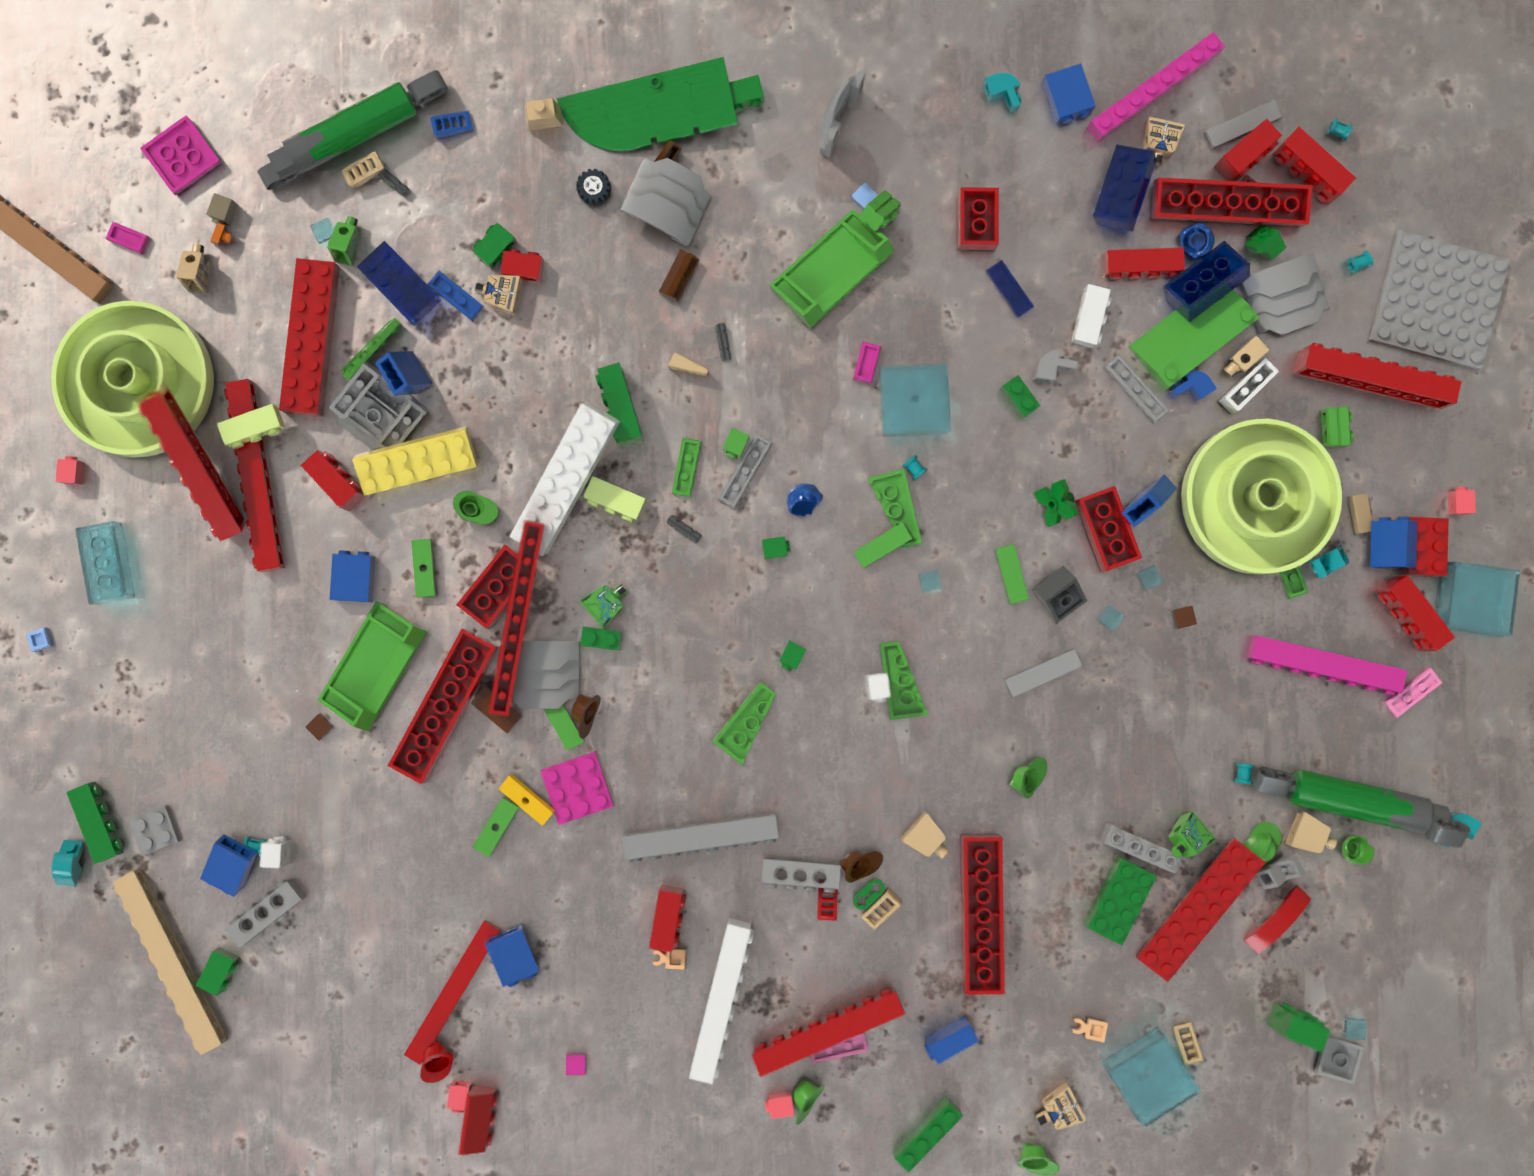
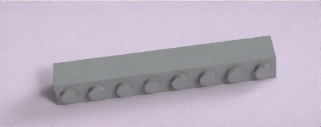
(700, 836)

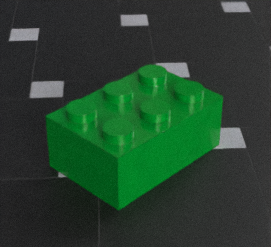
(1299, 1026)

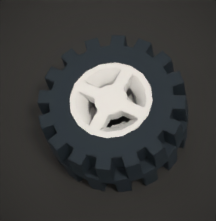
(596, 181)

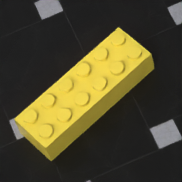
(415, 460)

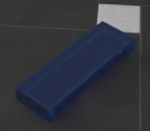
(1009, 288)

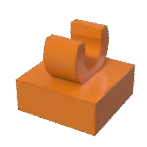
(220, 235)

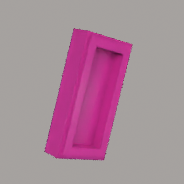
(127, 237)
(867, 362)

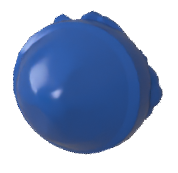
(1197, 240)
(803, 499)

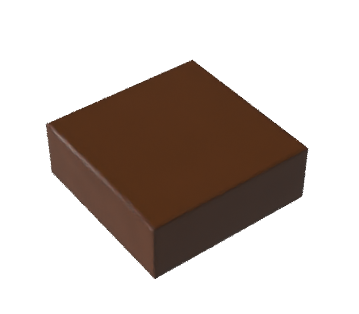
(1184, 617)
(319, 726)

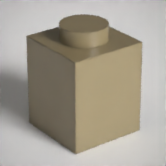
(221, 209)

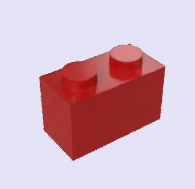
(526, 266)

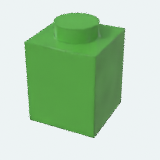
(735, 443)

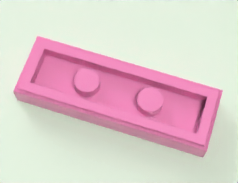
(1413, 692)
(846, 1048)

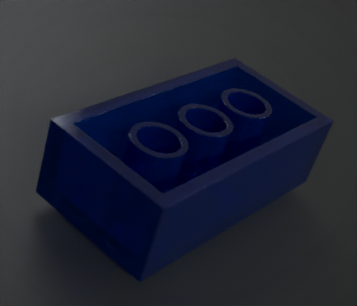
(1124, 187)
(1207, 281)
(399, 283)

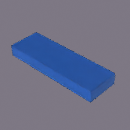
(455, 295)

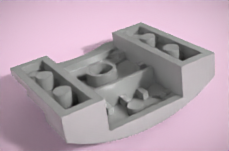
(830, 127)
(667, 198)
(1286, 295)
(373, 412)
(547, 674)

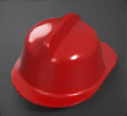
(436, 1063)

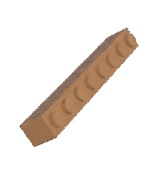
(53, 253)

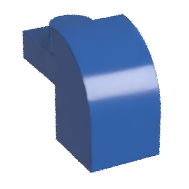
(1196, 382)

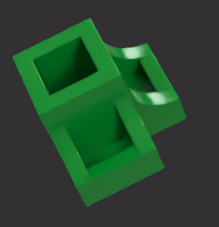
(1265, 242)

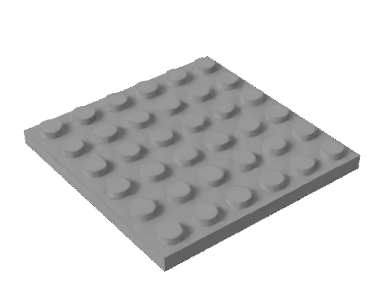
(1439, 300)

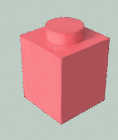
(70, 471)
(1461, 501)
(457, 1095)
(780, 1105)

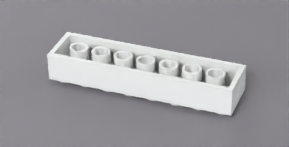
(568, 473)
(720, 1000)

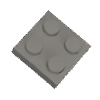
(154, 830)
(1340, 1060)

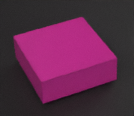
(576, 1064)

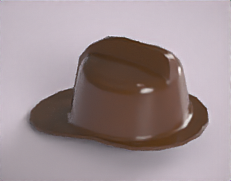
(584, 713)
(859, 865)

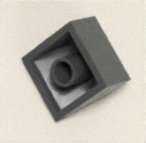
(1060, 594)

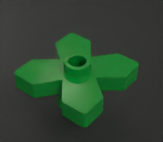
(1058, 502)

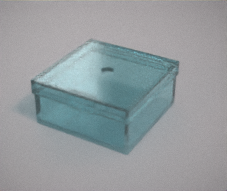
(914, 400)
(1478, 599)
(1150, 1077)

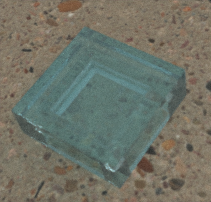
(322, 230)
(1149, 577)
(929, 581)
(1110, 618)
(1355, 1029)

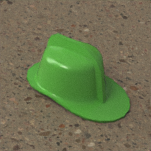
(475, 508)
(1029, 778)
(1264, 840)
(804, 1098)
(1035, 1160)

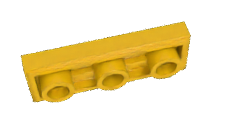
(519, 792)

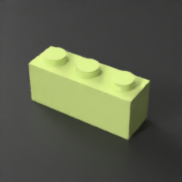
(251, 426)
(614, 499)

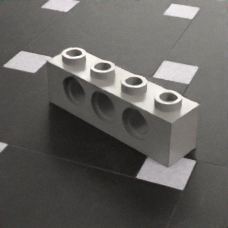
(1140, 848)
(771, 867)
(243, 934)

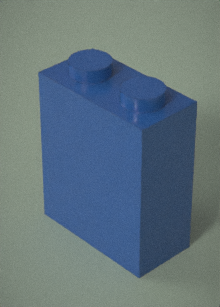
(1068, 94)
(403, 373)
(1149, 500)
(1393, 543)
(352, 577)
(228, 865)
(512, 956)
(950, 1040)

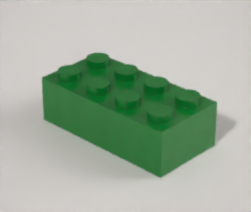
(618, 399)
(1119, 900)

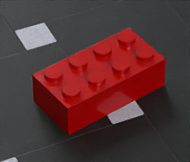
(1313, 166)
(1108, 529)
(491, 591)
(1414, 614)

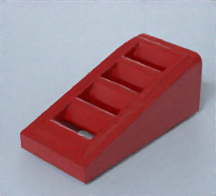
(824, 916)

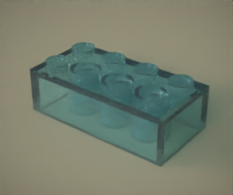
(105, 563)

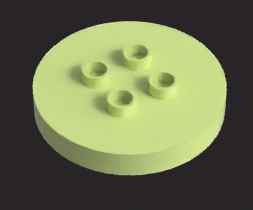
(115, 361)
(1261, 496)

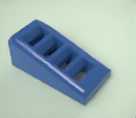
(449, 118)

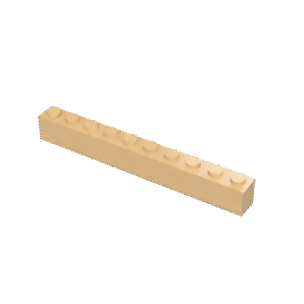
(169, 961)

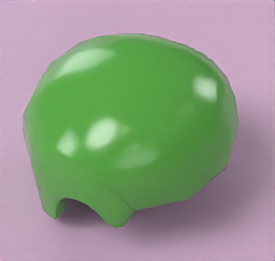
(1357, 850)

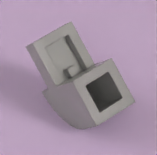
(1048, 365)
(1280, 870)

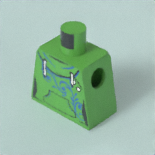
(345, 241)
(604, 604)
(1189, 836)

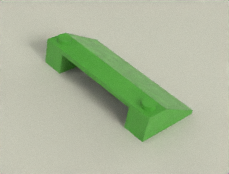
(832, 268)
(1179, 345)
(371, 666)

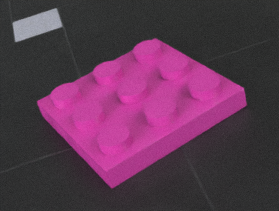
(180, 155)
(577, 788)

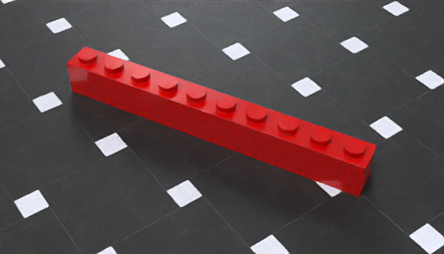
(255, 484)
(516, 617)

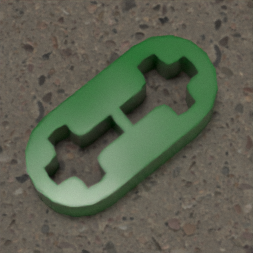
(865, 890)

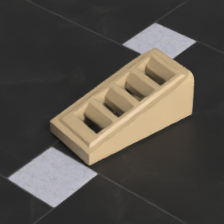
(352, 172)
(683, 364)
(888, 893)
(1196, 1049)

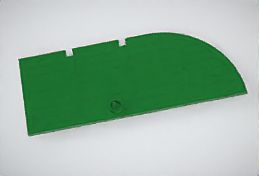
(653, 106)

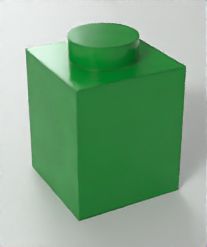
(775, 547)
(792, 656)

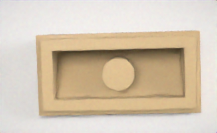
(1360, 513)

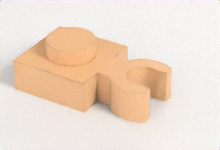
(673, 960)
(1093, 1029)

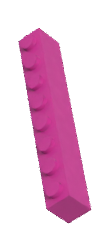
(1156, 87)
(1327, 664)

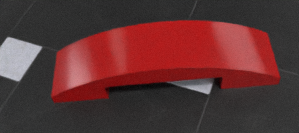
(1278, 921)

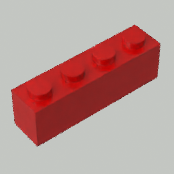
(1144, 263)

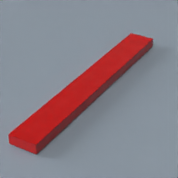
(451, 993)

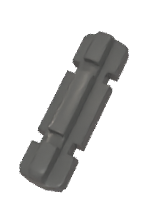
(394, 182)
(723, 341)
(684, 528)

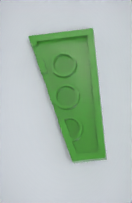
(369, 348)
(896, 499)
(904, 697)
(744, 724)

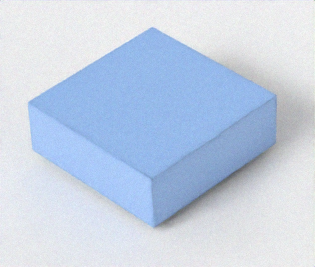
(864, 195)
(39, 639)

